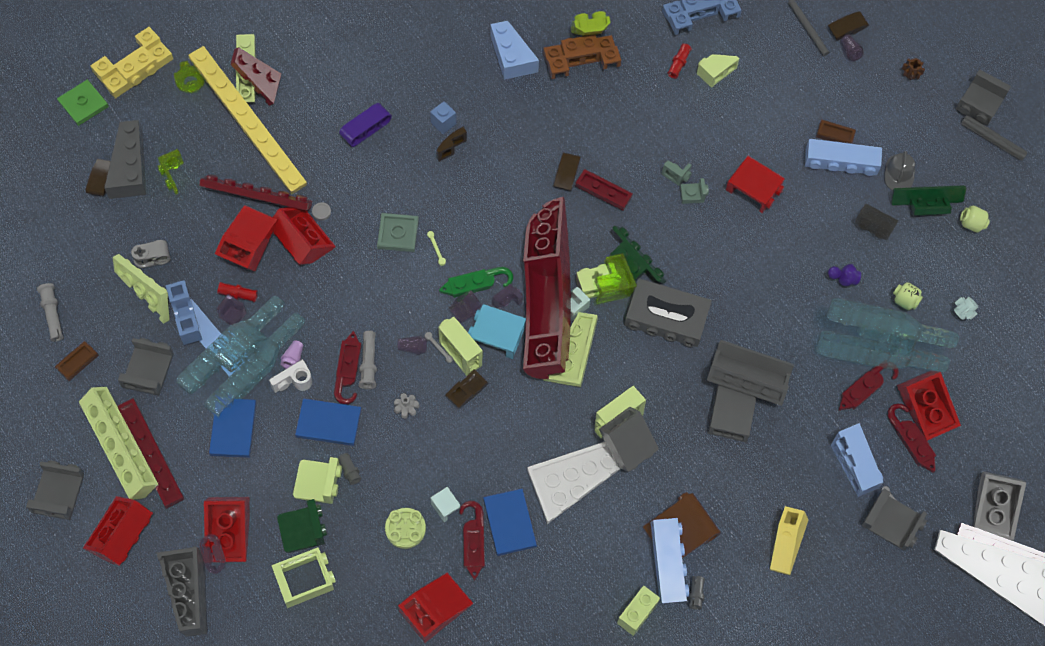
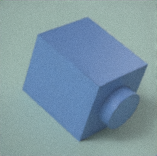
(443, 117)

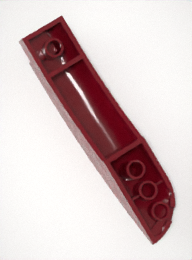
(547, 291)

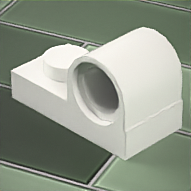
(290, 375)

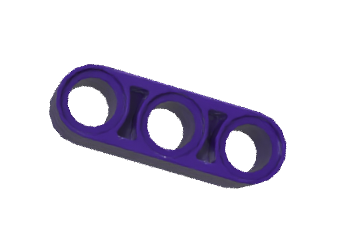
(365, 124)

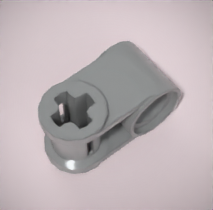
(152, 254)

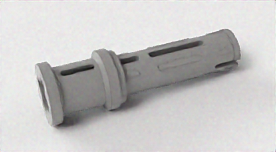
(49, 304)
(368, 368)

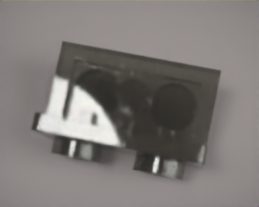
(876, 222)

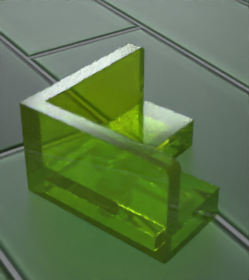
(618, 282)

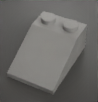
(999, 504)

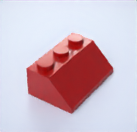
(301, 235)
(118, 530)

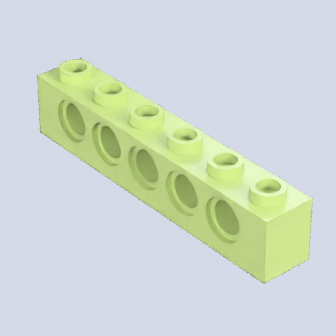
(118, 443)

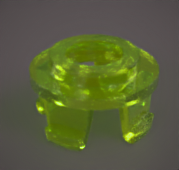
(185, 71)

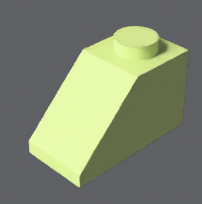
(716, 68)

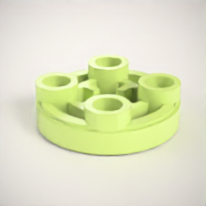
(405, 528)

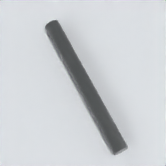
(808, 27)

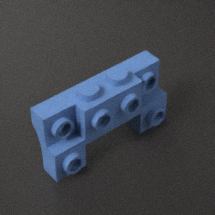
(683, 12)

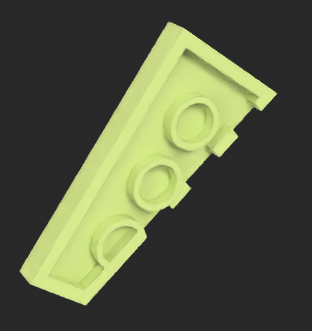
(143, 286)
(581, 339)

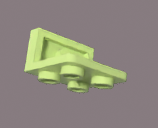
(317, 480)

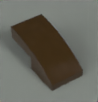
(848, 24)
(447, 147)
(567, 171)
(98, 177)
(467, 389)

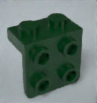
(302, 528)

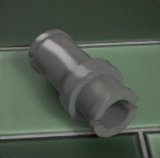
(350, 471)
(696, 596)

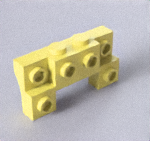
(135, 66)

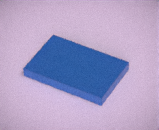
(328, 422)
(234, 430)
(509, 522)

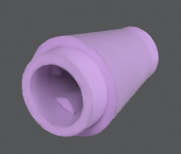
(292, 354)

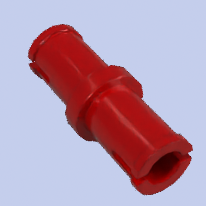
(679, 61)
(237, 291)

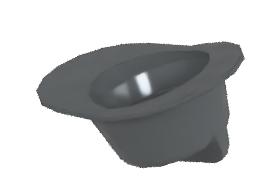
(900, 171)

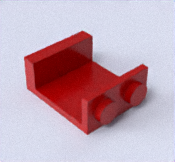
(756, 182)

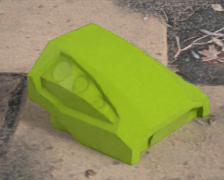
(584, 26)

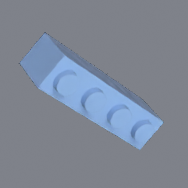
(843, 157)
(668, 560)

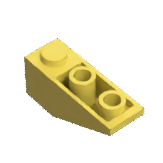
(788, 540)

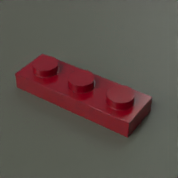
(603, 189)

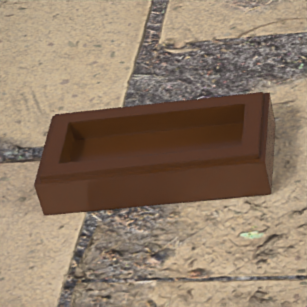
(835, 132)
(76, 361)

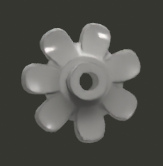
(406, 405)

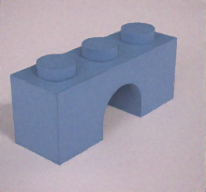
(184, 312)

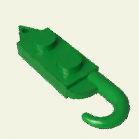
(475, 281)

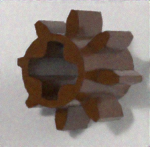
(913, 69)

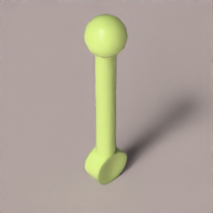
(442, 261)

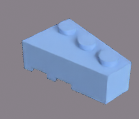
(512, 52)
(857, 460)

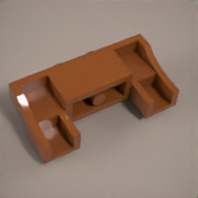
(580, 52)

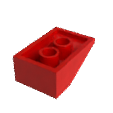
(929, 404)
(229, 521)

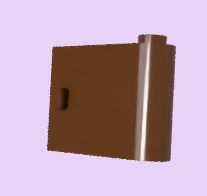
(696, 523)

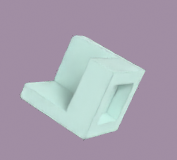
(579, 302)
(444, 503)

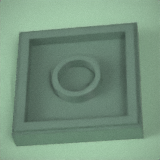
(397, 232)

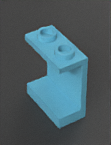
(498, 329)

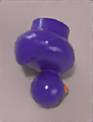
(847, 275)

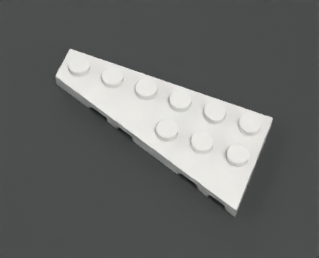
(571, 477)
(1006, 573)

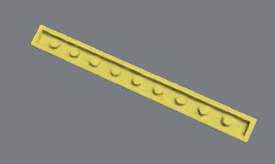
(247, 120)

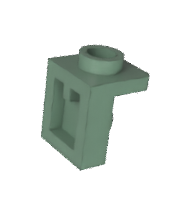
(675, 173)
(694, 192)

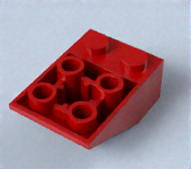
(247, 238)
(434, 606)

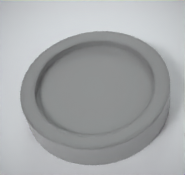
(321, 211)

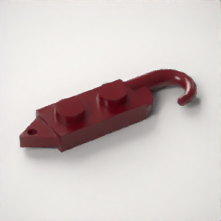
(347, 367)
(863, 388)
(913, 439)
(474, 540)

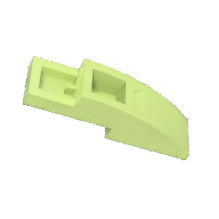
(243, 86)

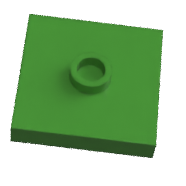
(82, 102)

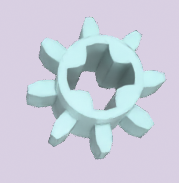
(966, 308)

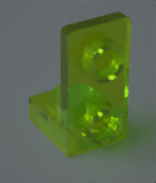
(170, 161)

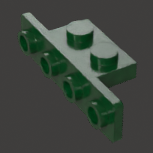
(929, 199)
(636, 260)

